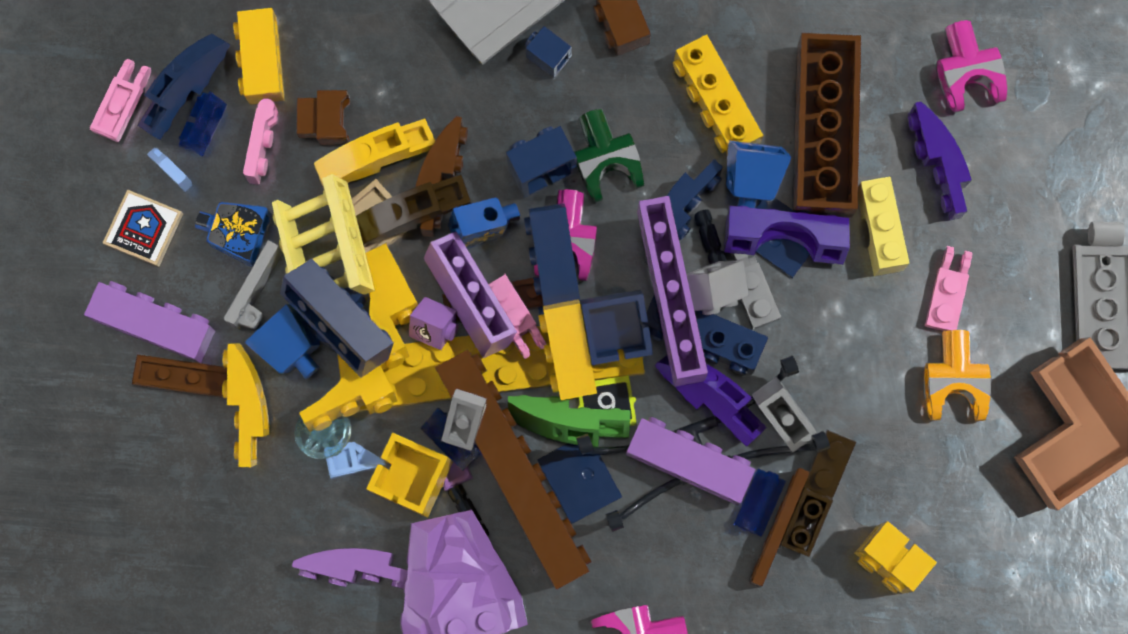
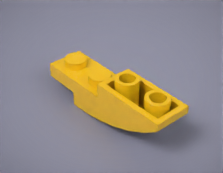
(376, 149)
(245, 390)

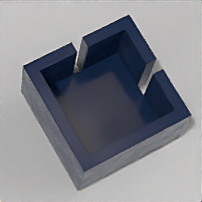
(544, 154)
(614, 324)

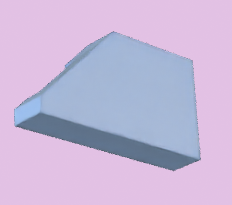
(170, 169)
(352, 460)

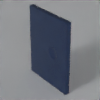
(782, 253)
(579, 481)

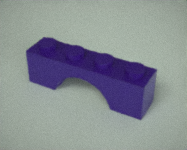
(821, 235)

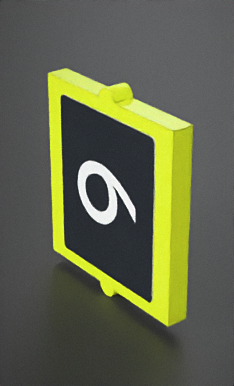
(612, 394)

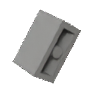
(717, 286)
(784, 414)

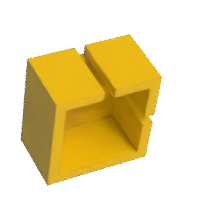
(413, 477)
(886, 555)

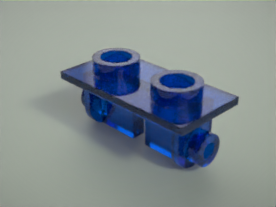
(207, 112)
(434, 430)
(760, 502)

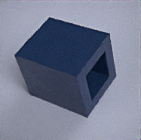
(548, 51)

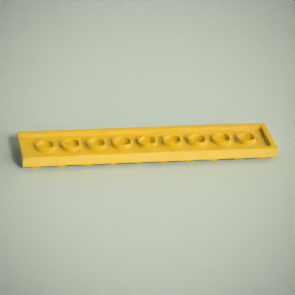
(419, 382)

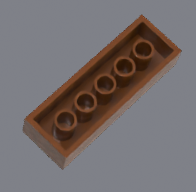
(827, 124)

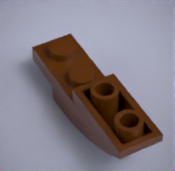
(443, 163)

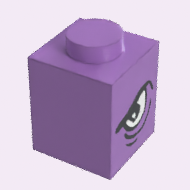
(433, 323)

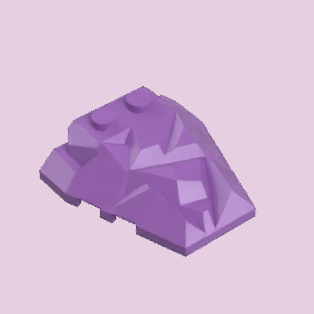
(457, 581)

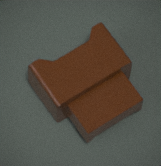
(323, 117)

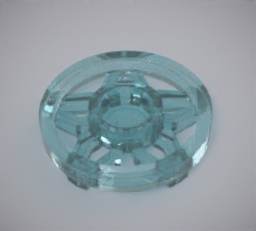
(323, 437)

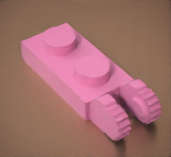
(120, 102)
(260, 139)
(948, 292)
(517, 313)

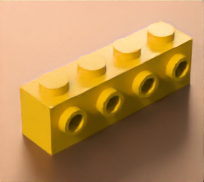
(716, 94)

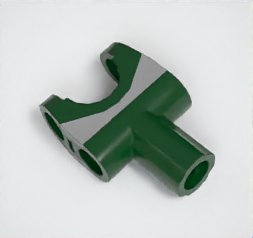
(605, 154)

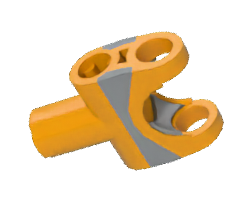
(957, 376)

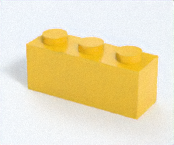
(259, 55)
(568, 350)

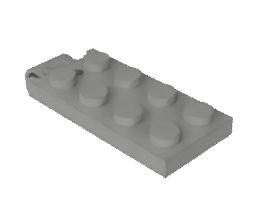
(1103, 291)

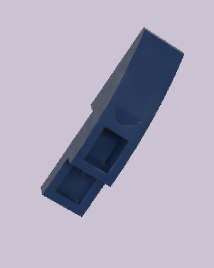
(186, 72)
(686, 195)

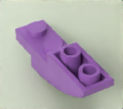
(344, 565)

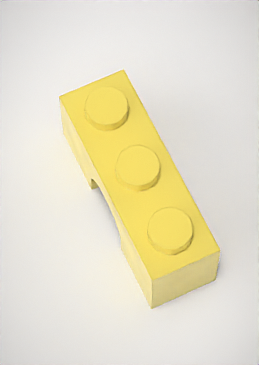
(880, 210)

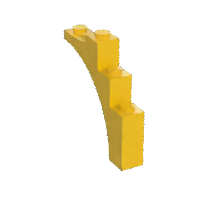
(389, 306)

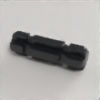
(709, 236)
(458, 495)

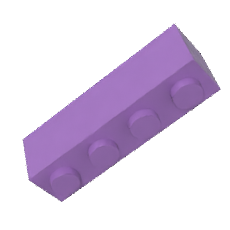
(469, 294)
(150, 322)
(691, 461)

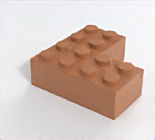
(1094, 429)

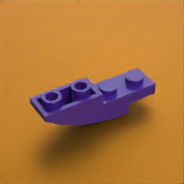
(939, 148)
(724, 400)

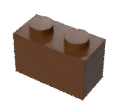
(623, 23)

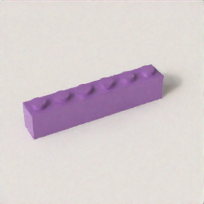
(672, 291)

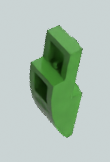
(557, 421)

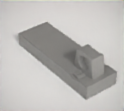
(242, 310)

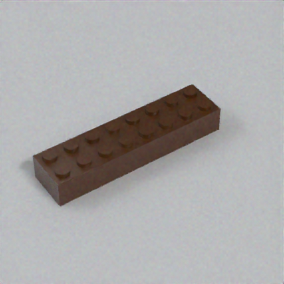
(516, 475)

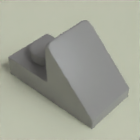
(464, 419)

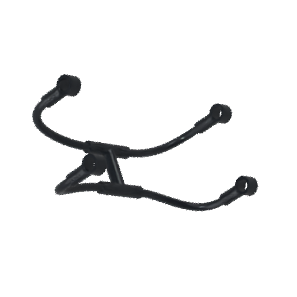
(819, 443)

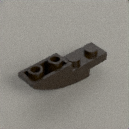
(411, 208)
(817, 494)

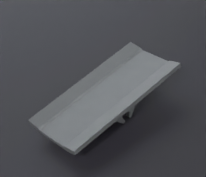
(491, 24)

